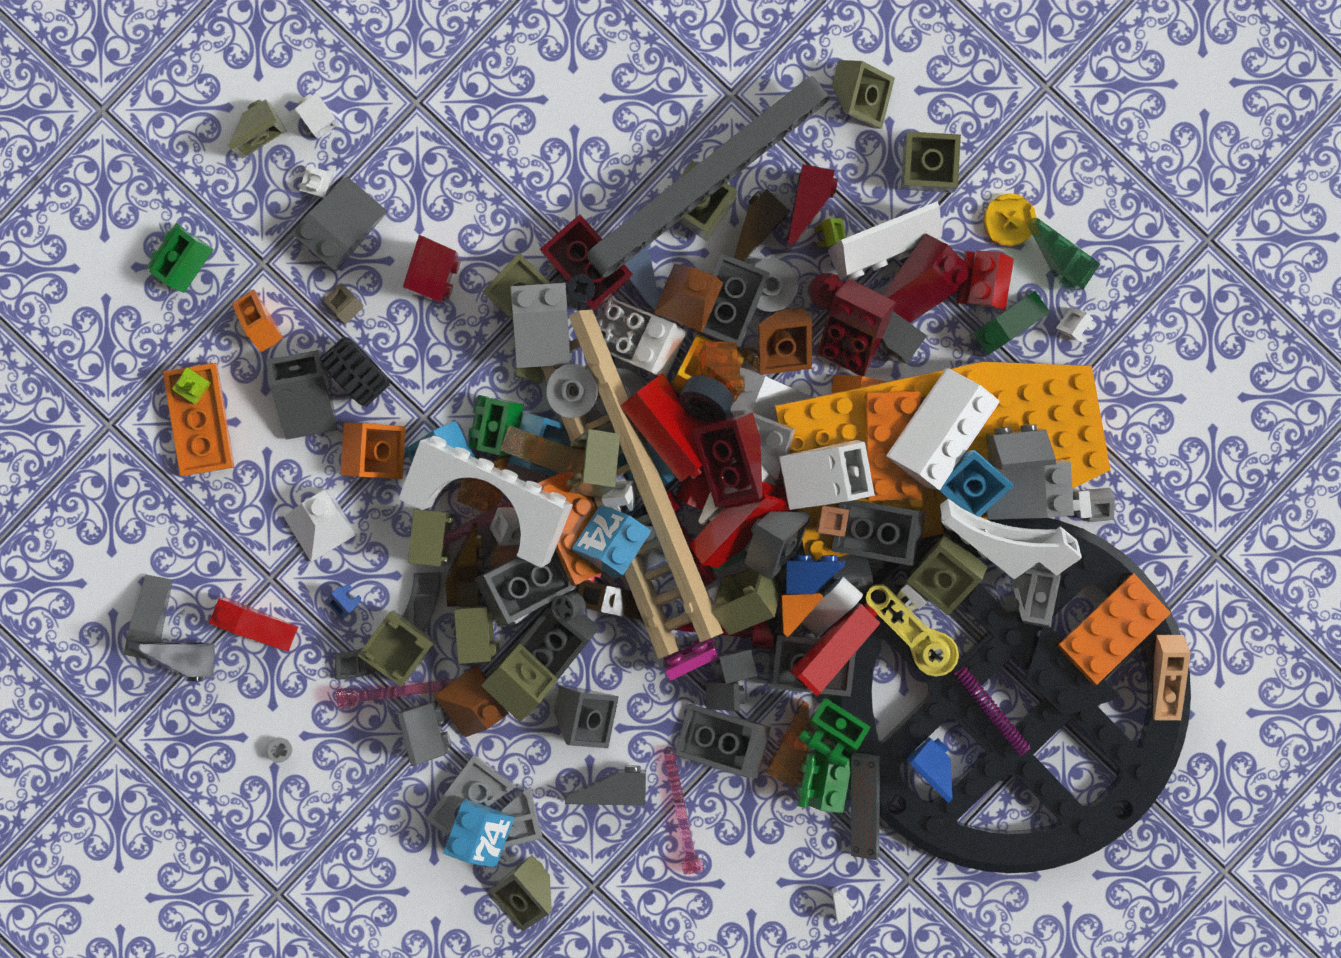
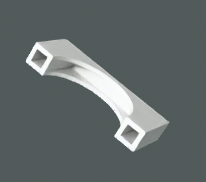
(539, 512)

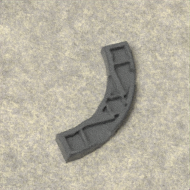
(418, 612)

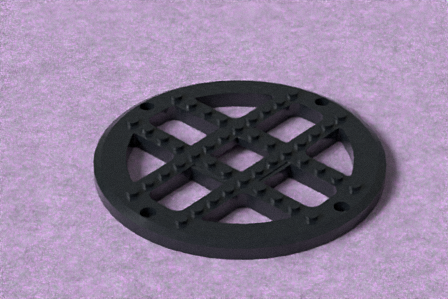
(1080, 827)

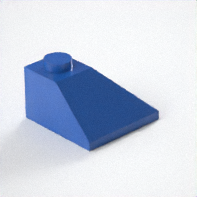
(934, 766)

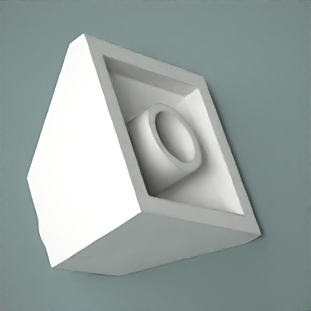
(320, 524)

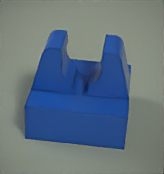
(340, 602)

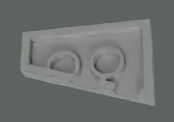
(475, 782)

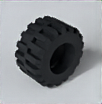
(354, 371)

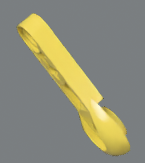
(917, 635)

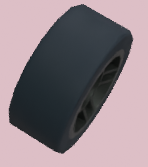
(706, 398)

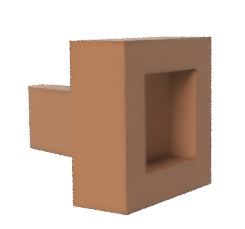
(832, 520)

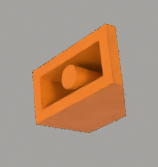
(257, 321)

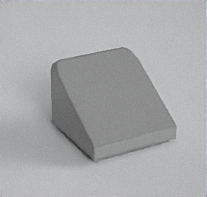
(1102, 504)

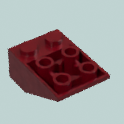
(855, 326)

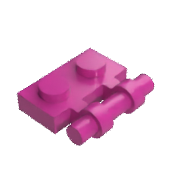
(690, 658)

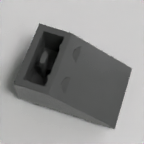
(302, 394)

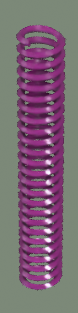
(991, 711)

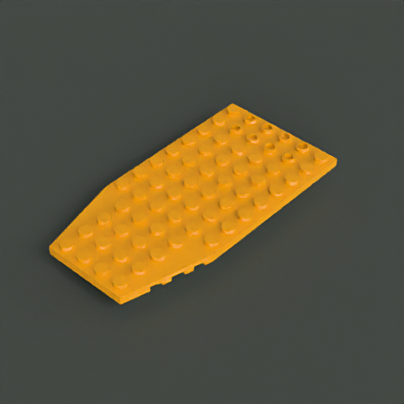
(1048, 395)

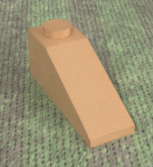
(1170, 676)

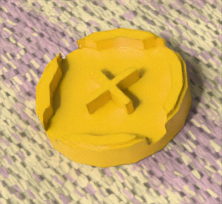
(1007, 220)

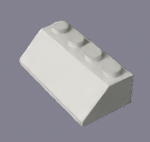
(885, 242)
(942, 429)

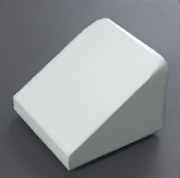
(841, 906)

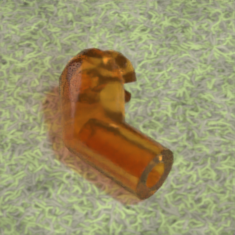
(751, 355)

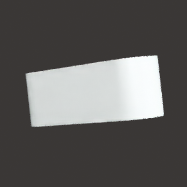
(837, 601)

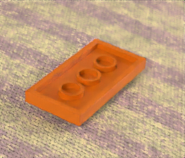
(885, 420)
(199, 429)
(582, 510)
(1113, 629)

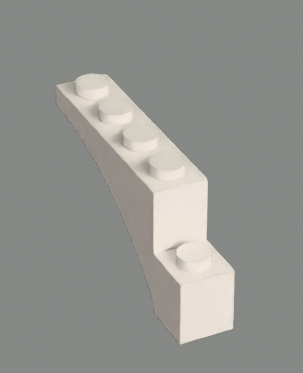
(1009, 547)

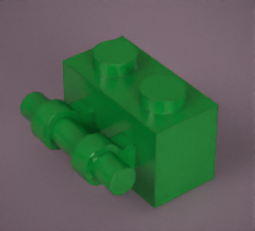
(179, 258)
(492, 422)
(836, 726)
(823, 784)

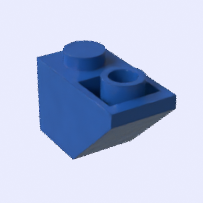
(811, 575)

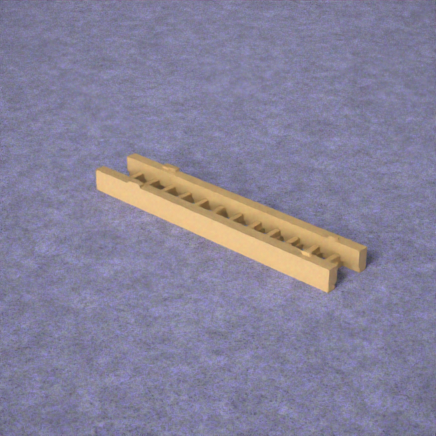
(651, 489)

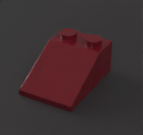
(812, 193)
(431, 270)
(926, 278)
(731, 459)

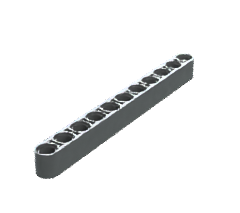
(707, 177)

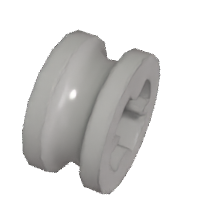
(282, 757)

